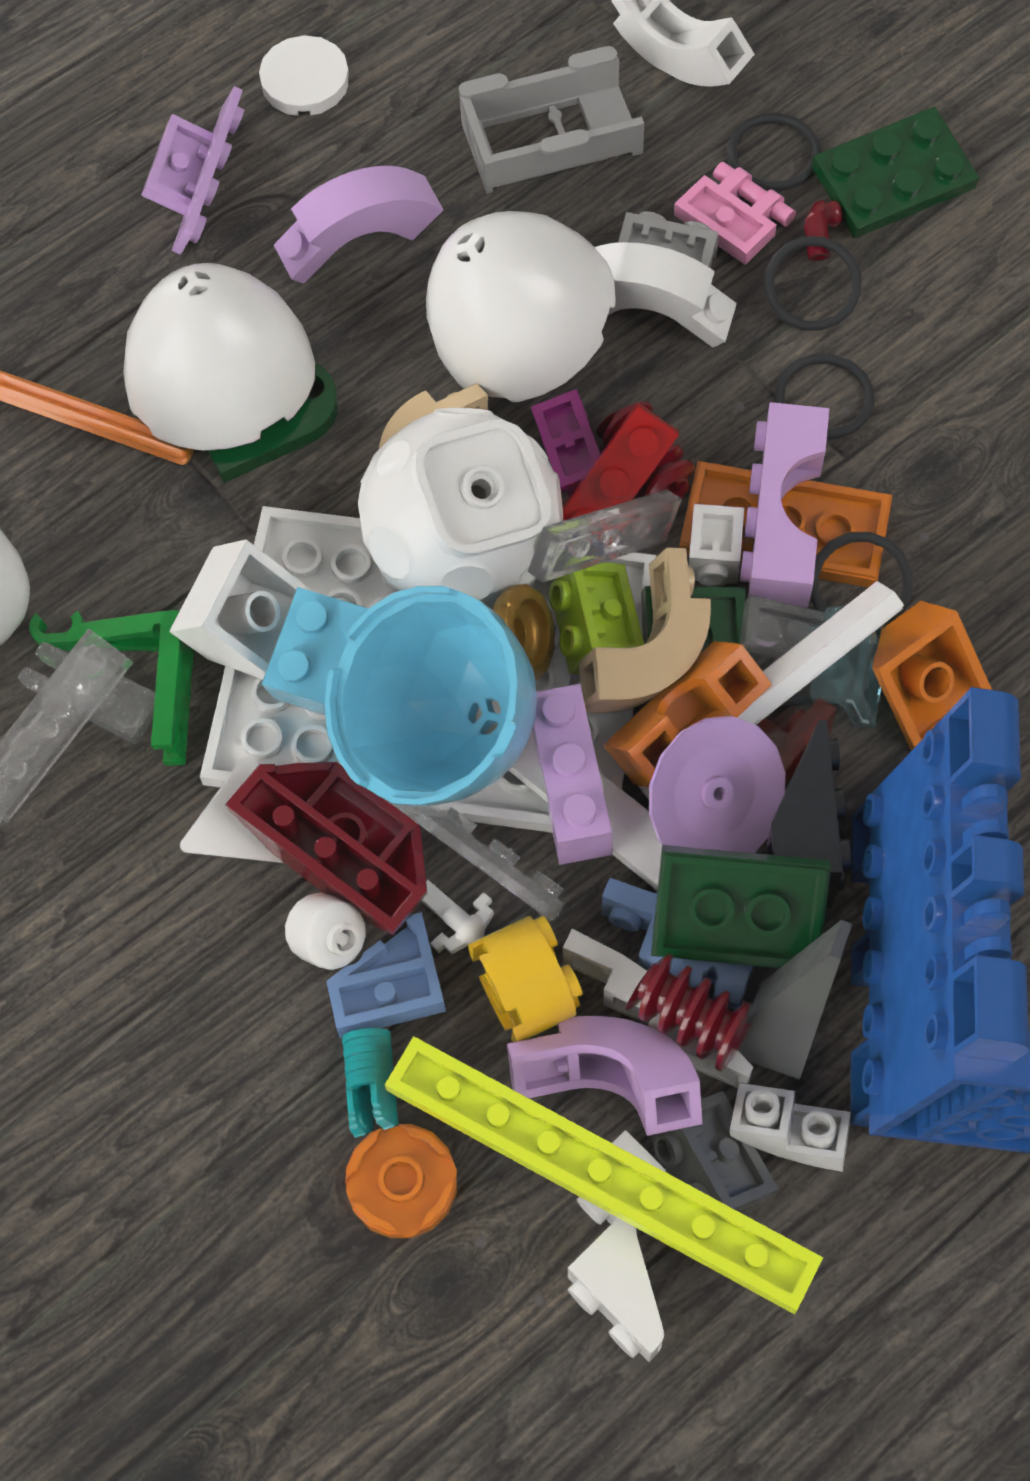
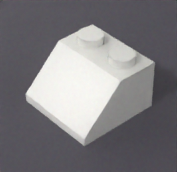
(237, 608)

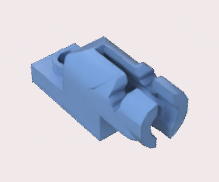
(635, 909)

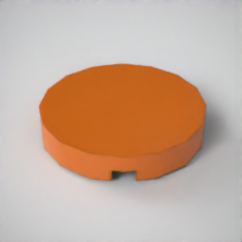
(401, 1181)

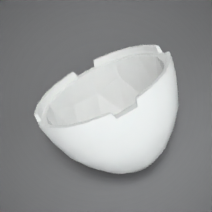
(517, 303)
(215, 359)

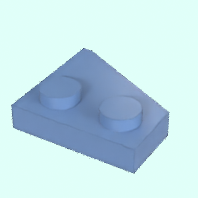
(388, 983)

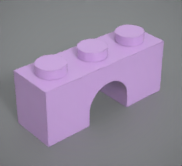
(571, 776)

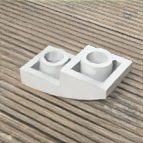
(793, 1131)

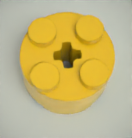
(525, 978)

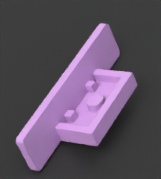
(186, 165)

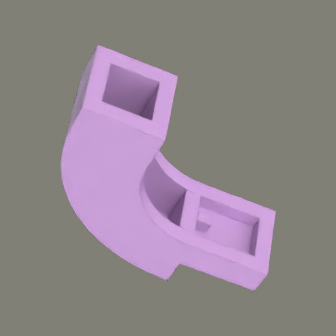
(353, 206)
(612, 1057)

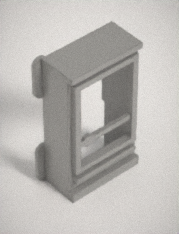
(587, 81)

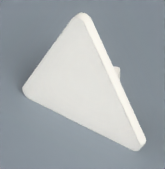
(219, 831)

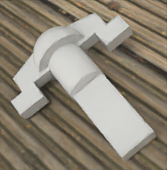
(467, 927)

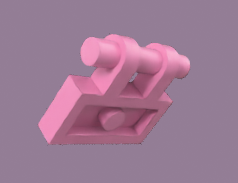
(739, 227)

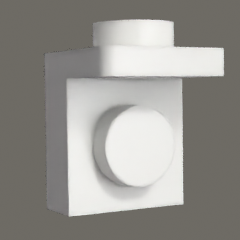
(716, 544)

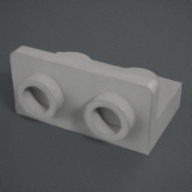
(688, 238)

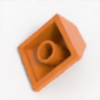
(925, 667)

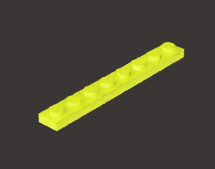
(605, 1175)

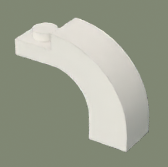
(681, 45)
(670, 285)

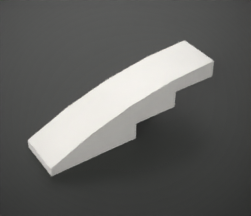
(621, 980)

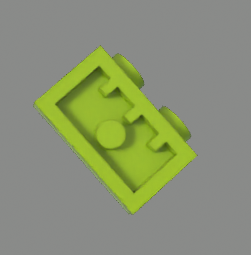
(594, 611)

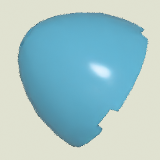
(411, 695)

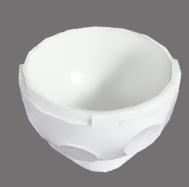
(428, 523)

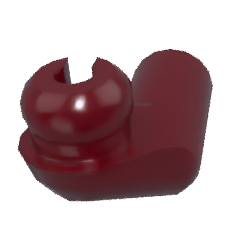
(816, 224)

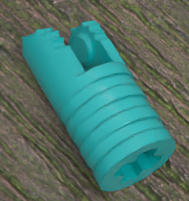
(367, 1069)

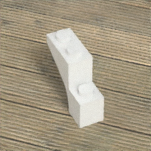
(615, 1277)

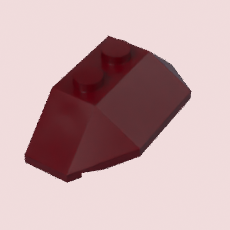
(337, 837)

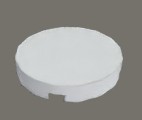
(304, 75)

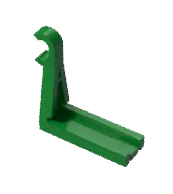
(174, 668)

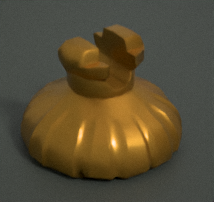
(531, 622)

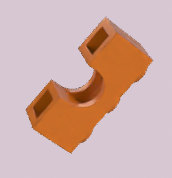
(716, 685)

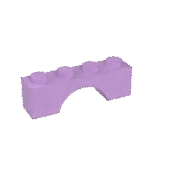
(782, 554)

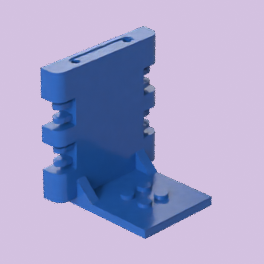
(943, 994)

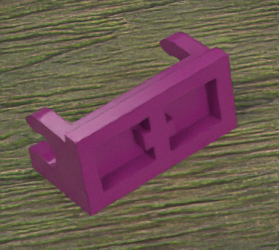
(567, 438)

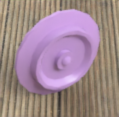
(717, 787)

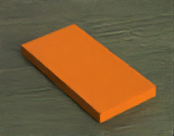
(814, 508)

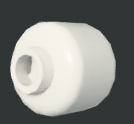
(325, 931)

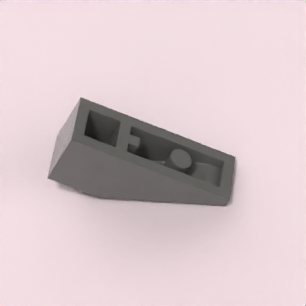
(792, 1005)

